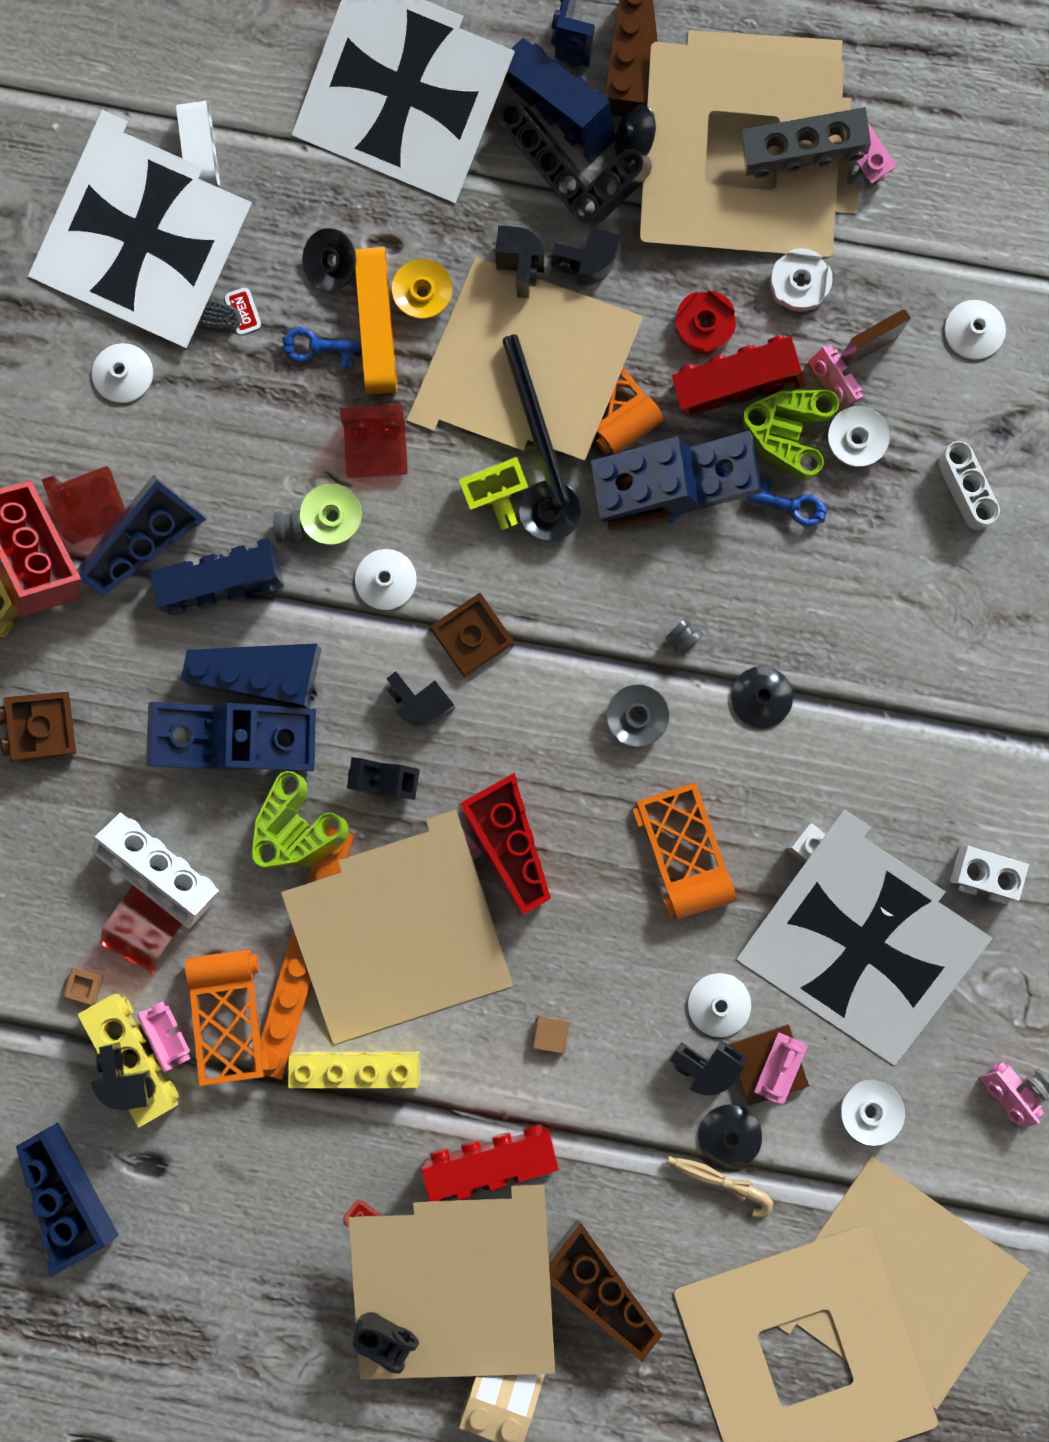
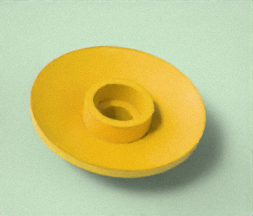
(422, 275)

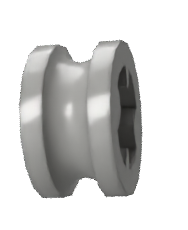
(1039, 1084)

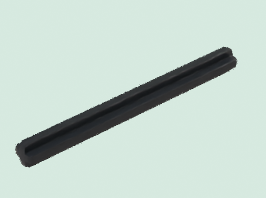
(536, 421)

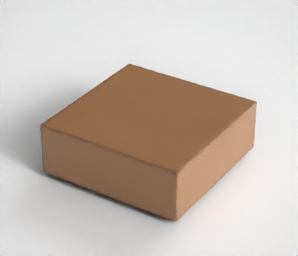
(83, 986)
(551, 1034)

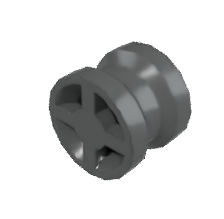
(288, 526)
(684, 636)

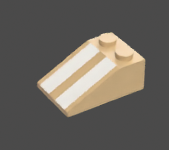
(501, 1406)

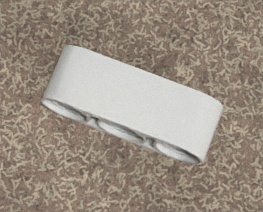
(198, 139)
(971, 471)

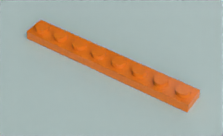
(294, 980)

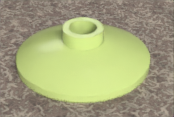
(329, 499)

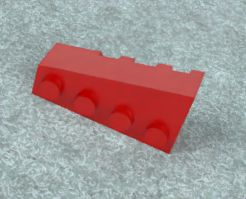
(738, 376)
(504, 836)
(489, 1164)

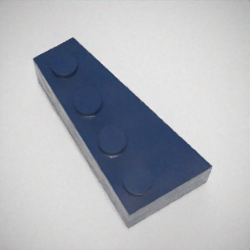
(561, 98)
(138, 536)
(218, 578)
(261, 672)
(63, 1199)

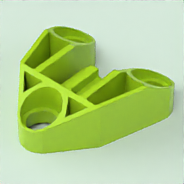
(794, 405)
(290, 834)

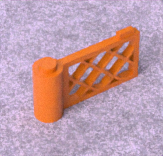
(629, 421)
(692, 893)
(219, 974)

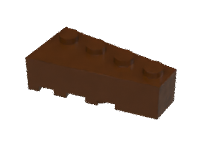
(630, 55)
(593, 1285)

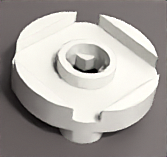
(815, 271)

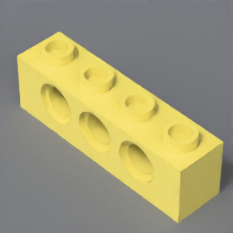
(97, 1025)
(354, 1069)

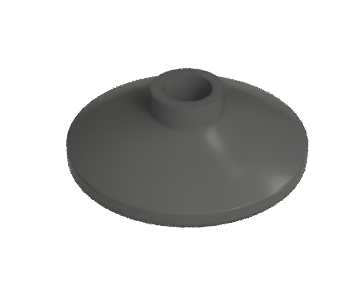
(640, 699)

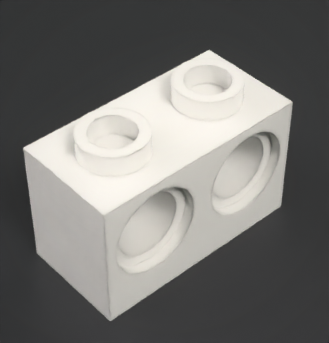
(990, 867)

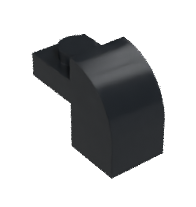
(522, 252)
(593, 262)
(423, 708)
(383, 778)
(710, 1075)
(120, 1089)

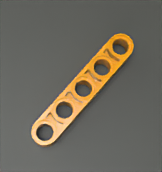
(375, 321)

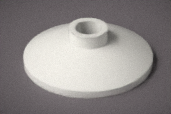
(967, 340)
(131, 383)
(864, 423)
(394, 592)
(703, 1000)
(888, 1114)

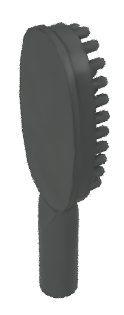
(219, 317)

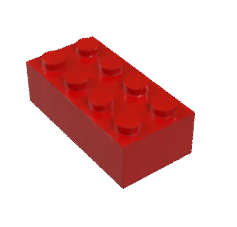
(32, 555)

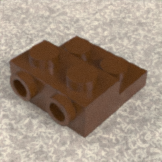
(37, 727)

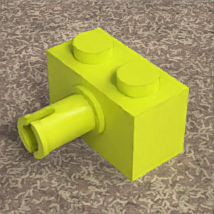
(495, 487)

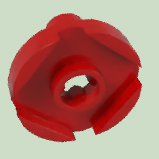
(702, 304)

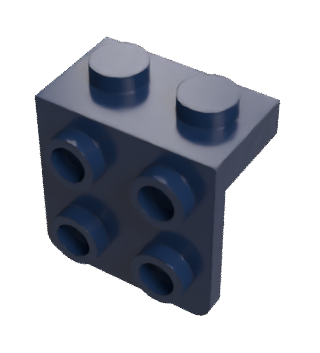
(572, 37)

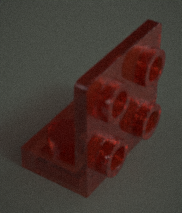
(375, 440)
(84, 504)
(139, 930)

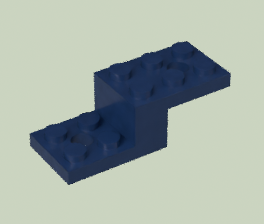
(676, 476)
(231, 737)

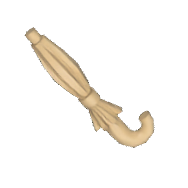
(741, 1189)

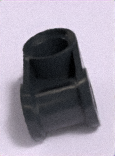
(386, 1343)

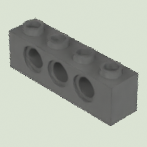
(849, 124)

